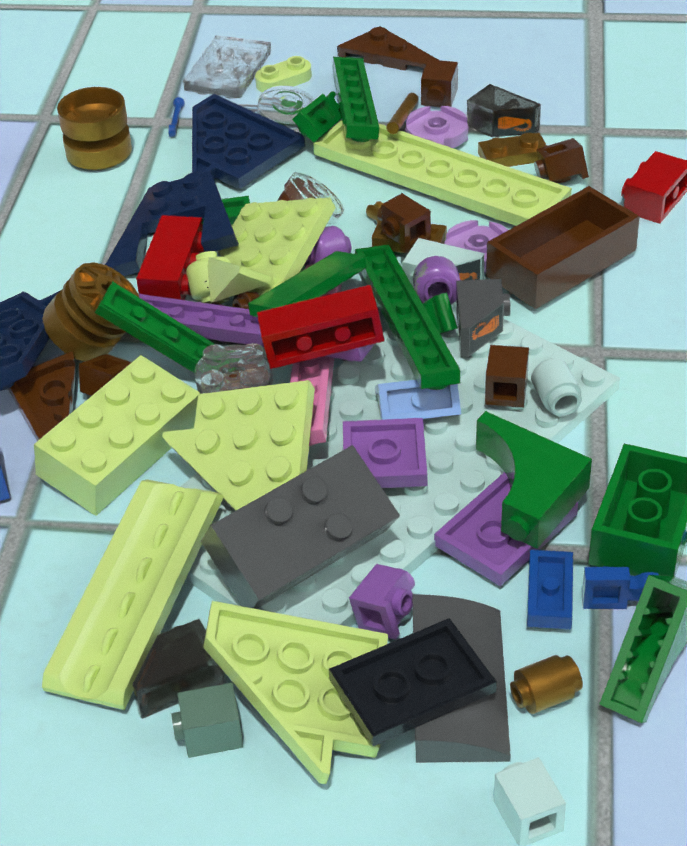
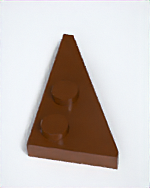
(386, 49)
(46, 393)

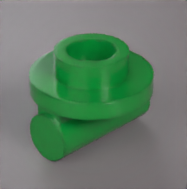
(441, 312)

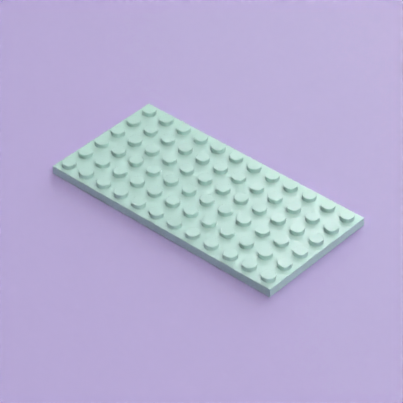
(454, 465)

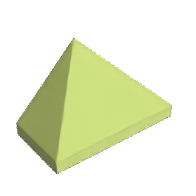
(231, 279)

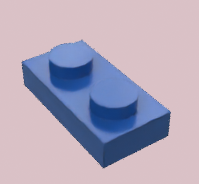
(550, 589)

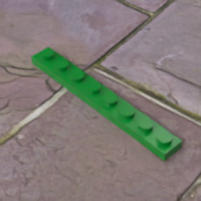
(409, 320)

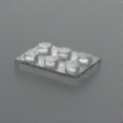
(227, 66)

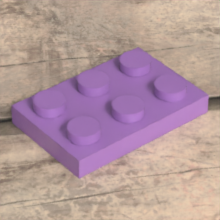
(477, 538)

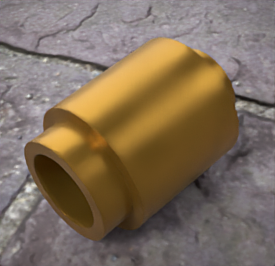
(546, 683)

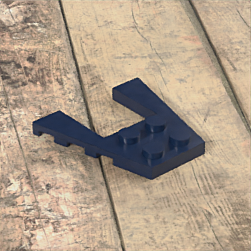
(187, 197)

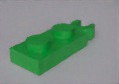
(318, 117)

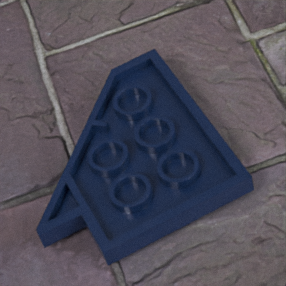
(238, 142)
(21, 336)

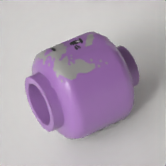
(434, 277)

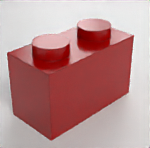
(656, 187)

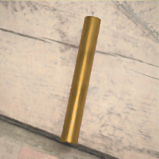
(402, 113)

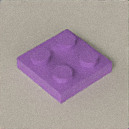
(390, 450)

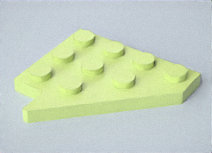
(278, 237)
(248, 439)
(284, 674)

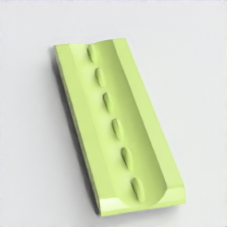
(131, 594)

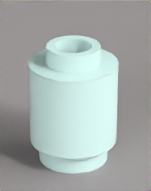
(556, 387)

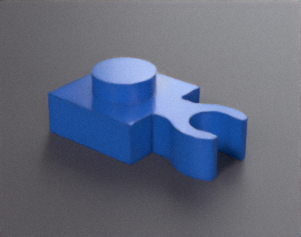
(611, 587)

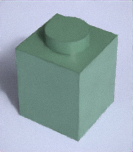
(208, 720)

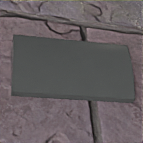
(480, 728)

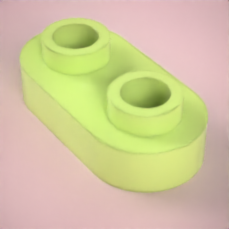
(286, 73)

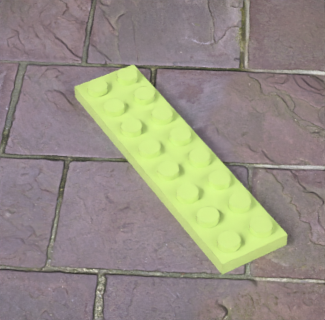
(444, 173)

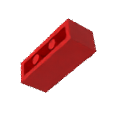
(168, 256)
(320, 326)

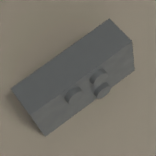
(299, 528)

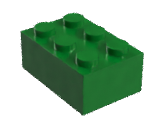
(642, 513)

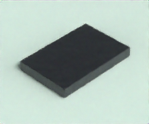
(412, 681)

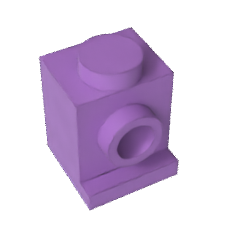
(383, 599)

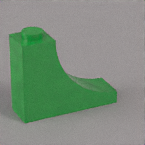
(542, 473)
(649, 648)

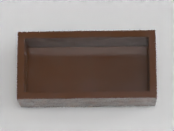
(562, 246)

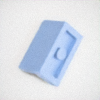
(408, 400)

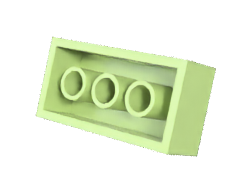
(115, 434)

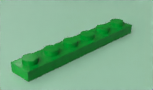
(355, 99)

